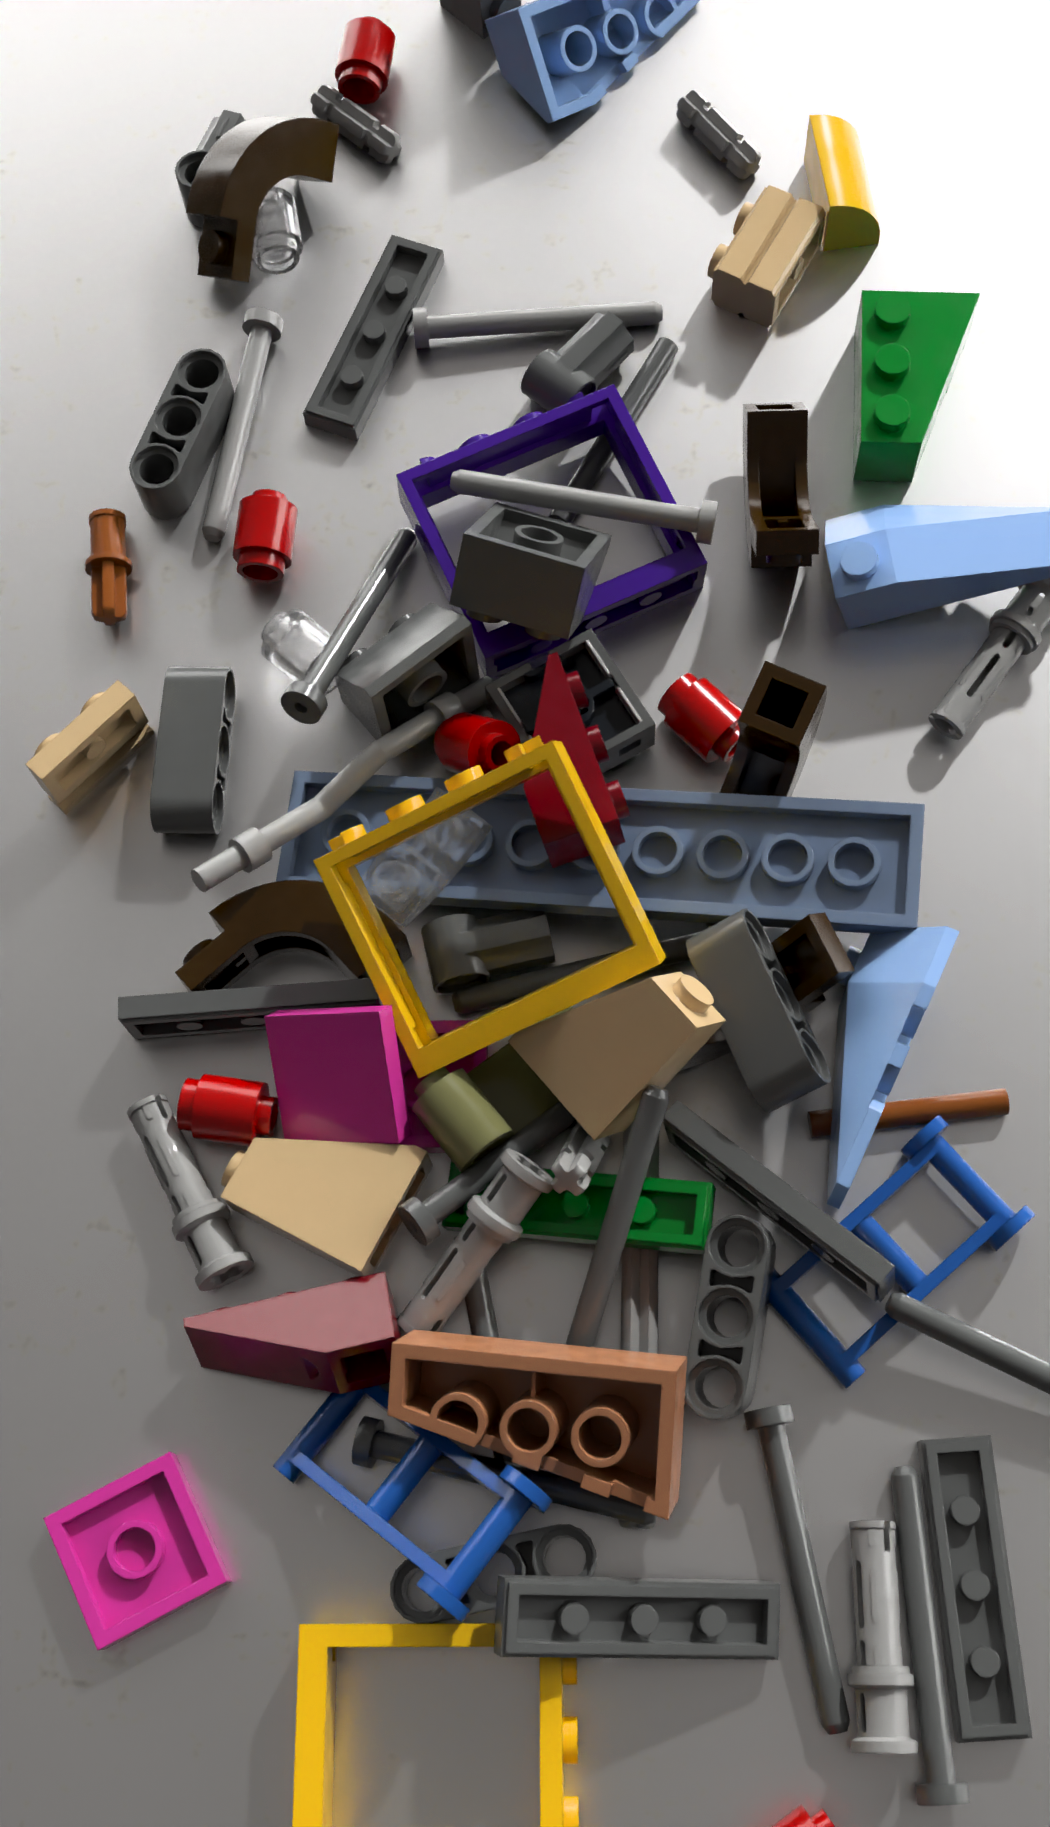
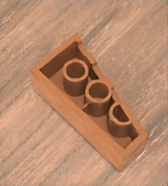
(551, 1406)

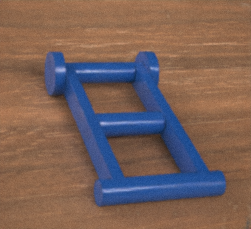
(923, 1148)
(443, 1585)

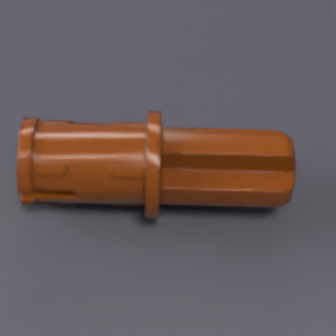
(108, 566)

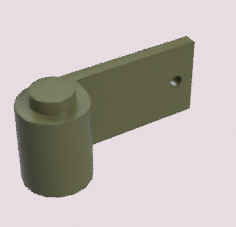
(483, 1107)

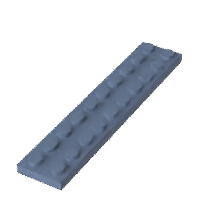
(681, 852)

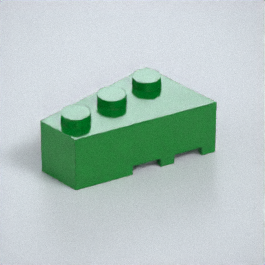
(901, 373)

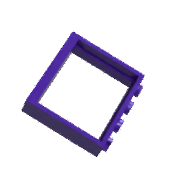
(525, 443)

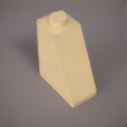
(619, 1045)
(327, 1194)

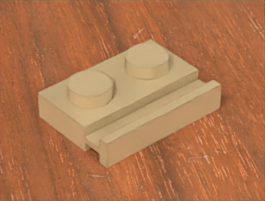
(90, 747)

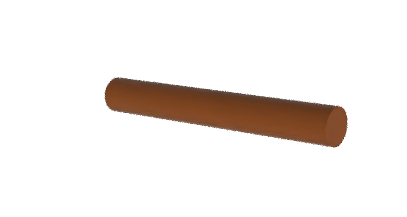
(923, 1110)

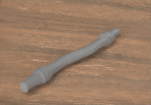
(255, 846)

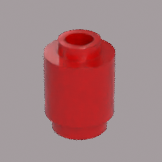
(365, 59)
(264, 535)
(702, 717)
(473, 741)
(227, 1109)

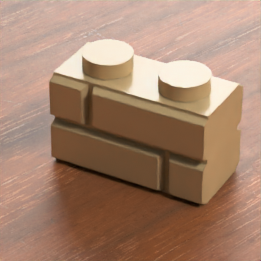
(766, 255)

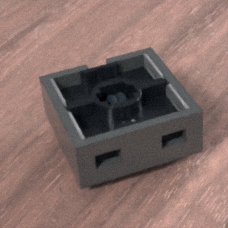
(613, 703)

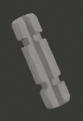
(356, 124)
(718, 135)
(577, 1161)

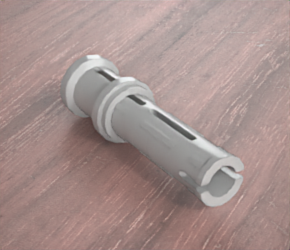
(1010, 636)
(198, 1216)
(491, 1222)
(879, 1675)

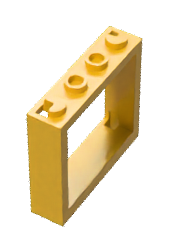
(414, 817)
(318, 1704)

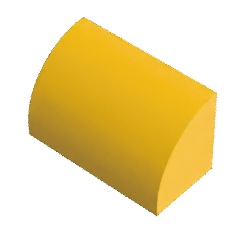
(840, 183)

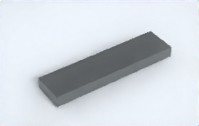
(373, 338)
(236, 1007)
(780, 1202)
(973, 1590)
(636, 1618)

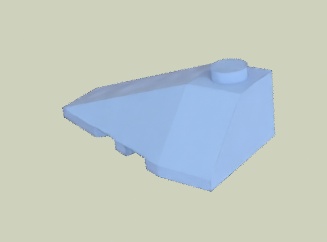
(573, 50)
(929, 556)
(874, 1030)

